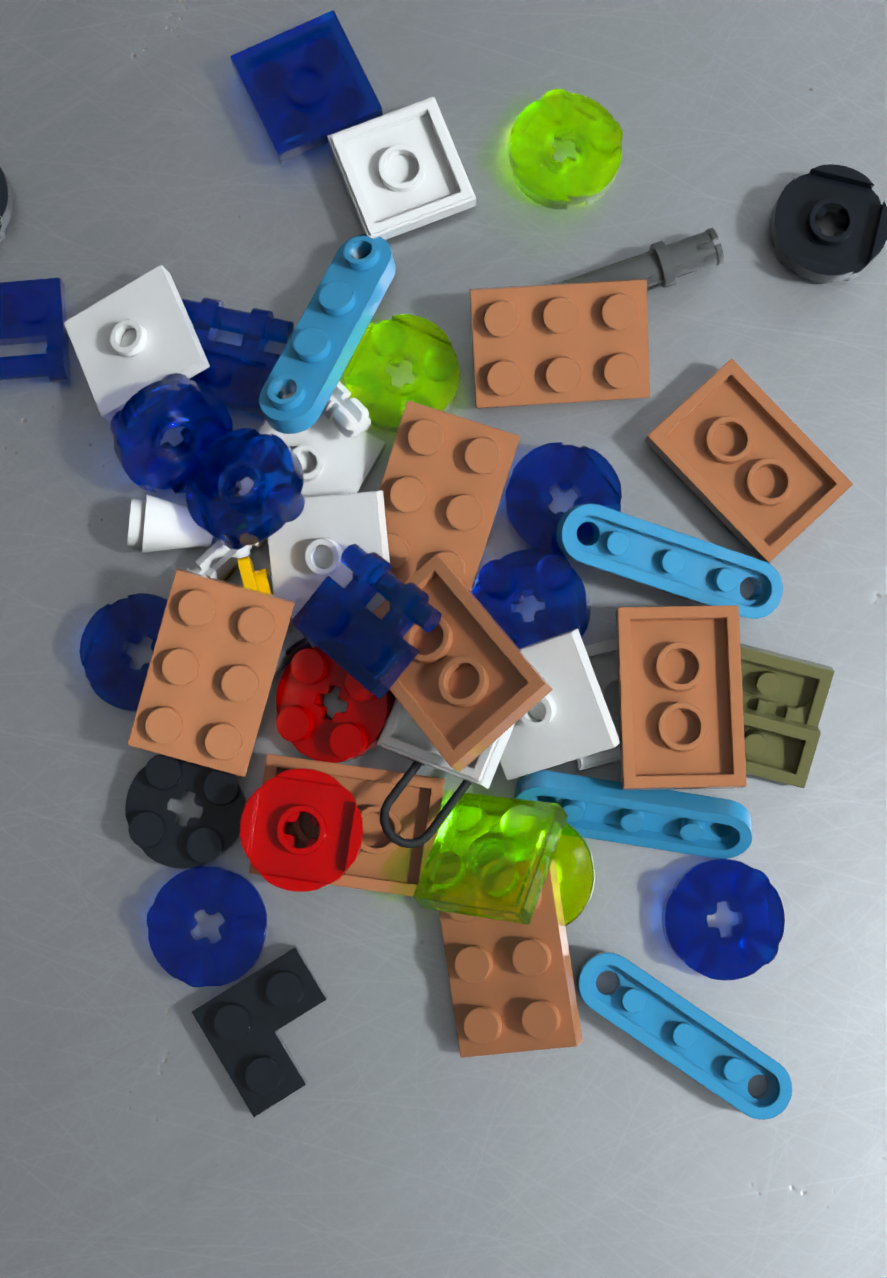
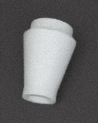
(163, 526)

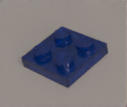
(306, 86)

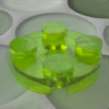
(562, 118)
(390, 343)

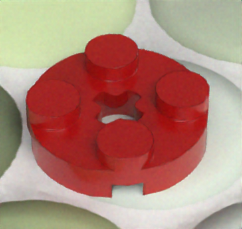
(305, 719)
(281, 802)

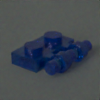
(236, 371)
(353, 634)

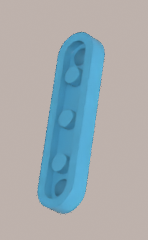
(327, 334)
(669, 560)
(644, 817)
(685, 1036)

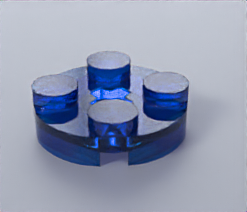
(153, 412)
(561, 467)
(268, 504)
(539, 574)
(106, 642)
(751, 941)
(200, 960)

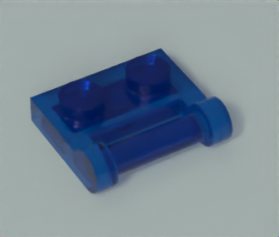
(34, 314)

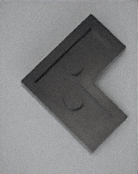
(245, 1025)

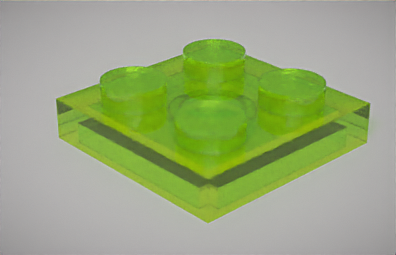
(491, 858)

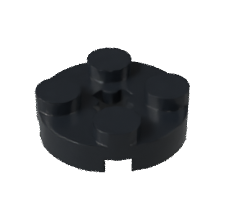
(857, 208)
(156, 826)

